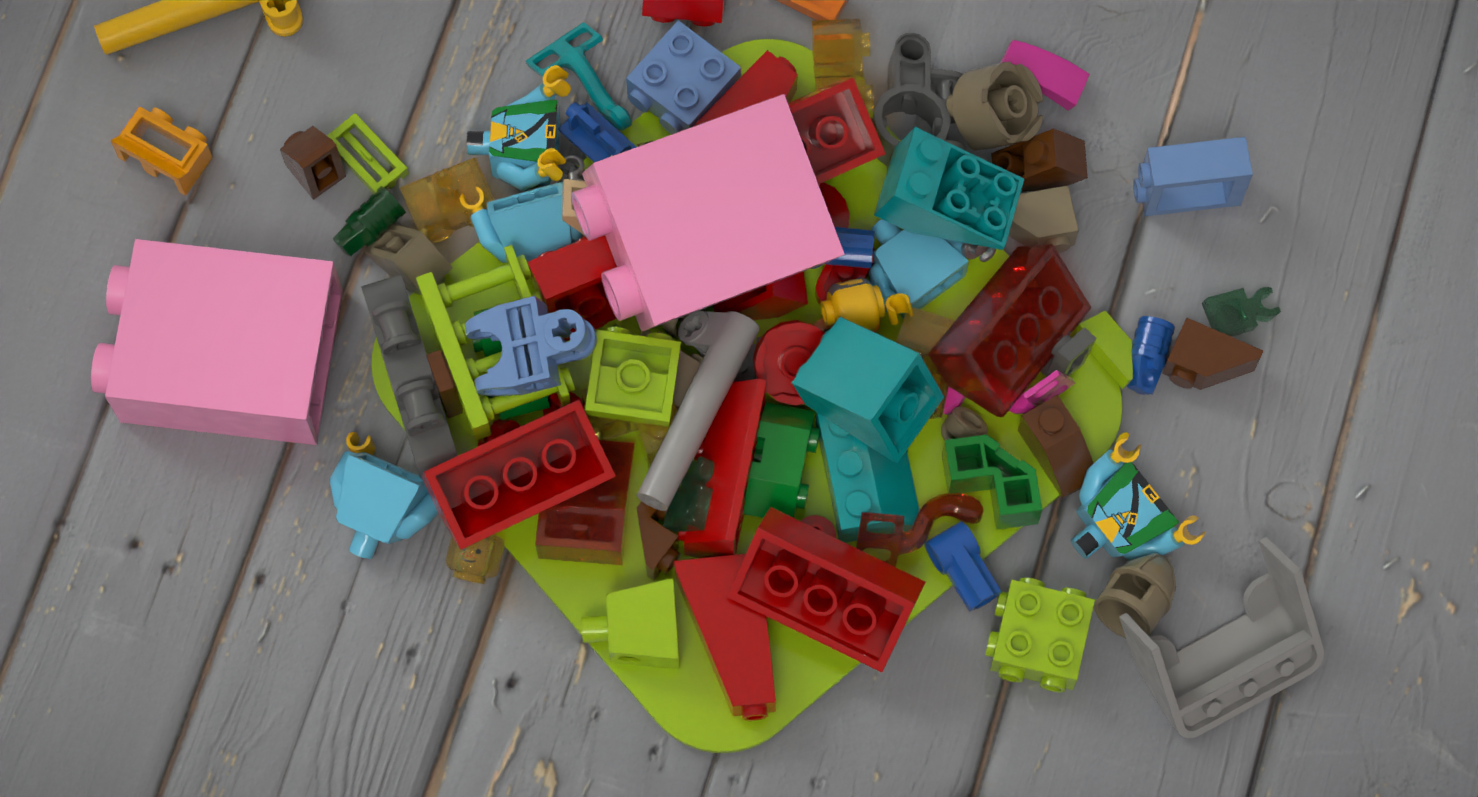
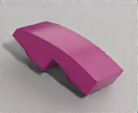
(1056, 76)

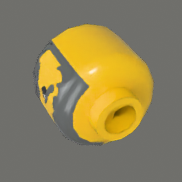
(854, 301)

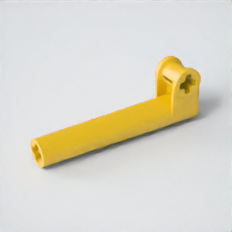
(167, 16)

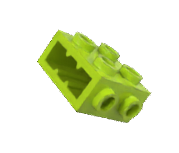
(1040, 634)

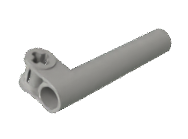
(723, 345)

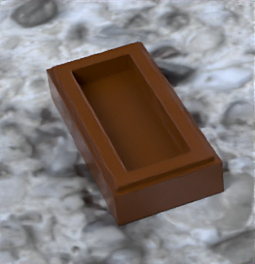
(445, 383)

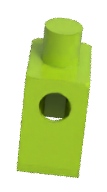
(638, 626)

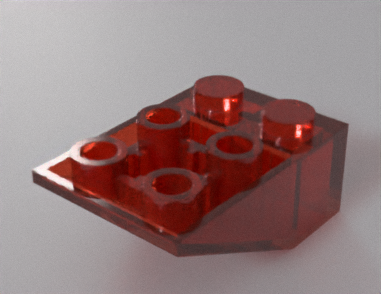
(594, 522)

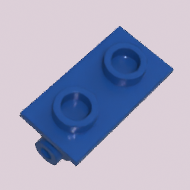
(593, 133)

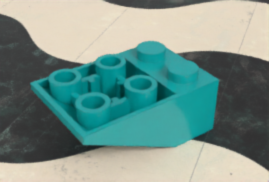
(948, 192)

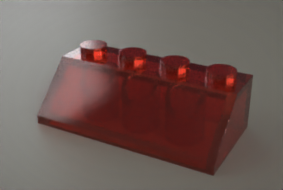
(1010, 329)

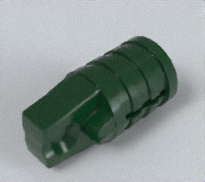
(369, 222)

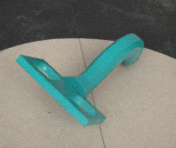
(575, 60)

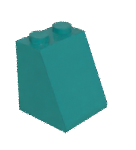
(869, 387)

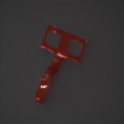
(902, 542)

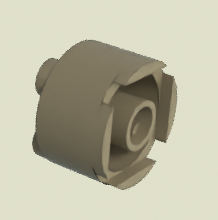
(996, 105)

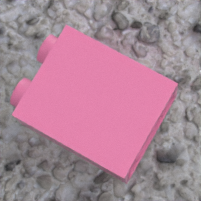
(707, 214)
(220, 341)

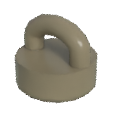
(963, 423)

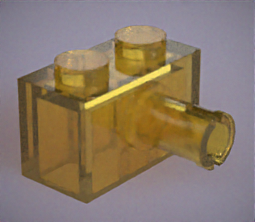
(436, 203)

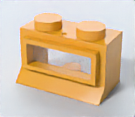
(164, 147)

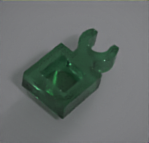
(1235, 313)
(692, 500)

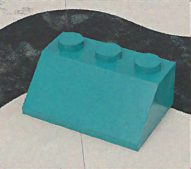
(864, 482)

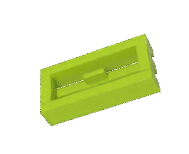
(387, 179)

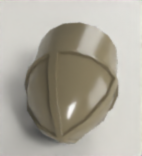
(1140, 589)

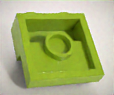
(633, 376)

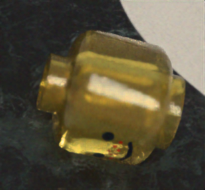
(476, 561)

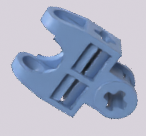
(530, 345)

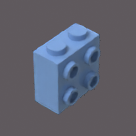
(681, 79)

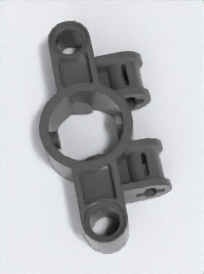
(915, 90)
(409, 373)

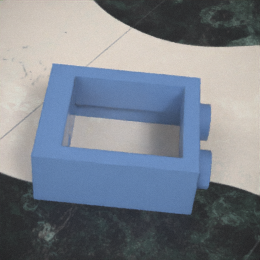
(1193, 176)

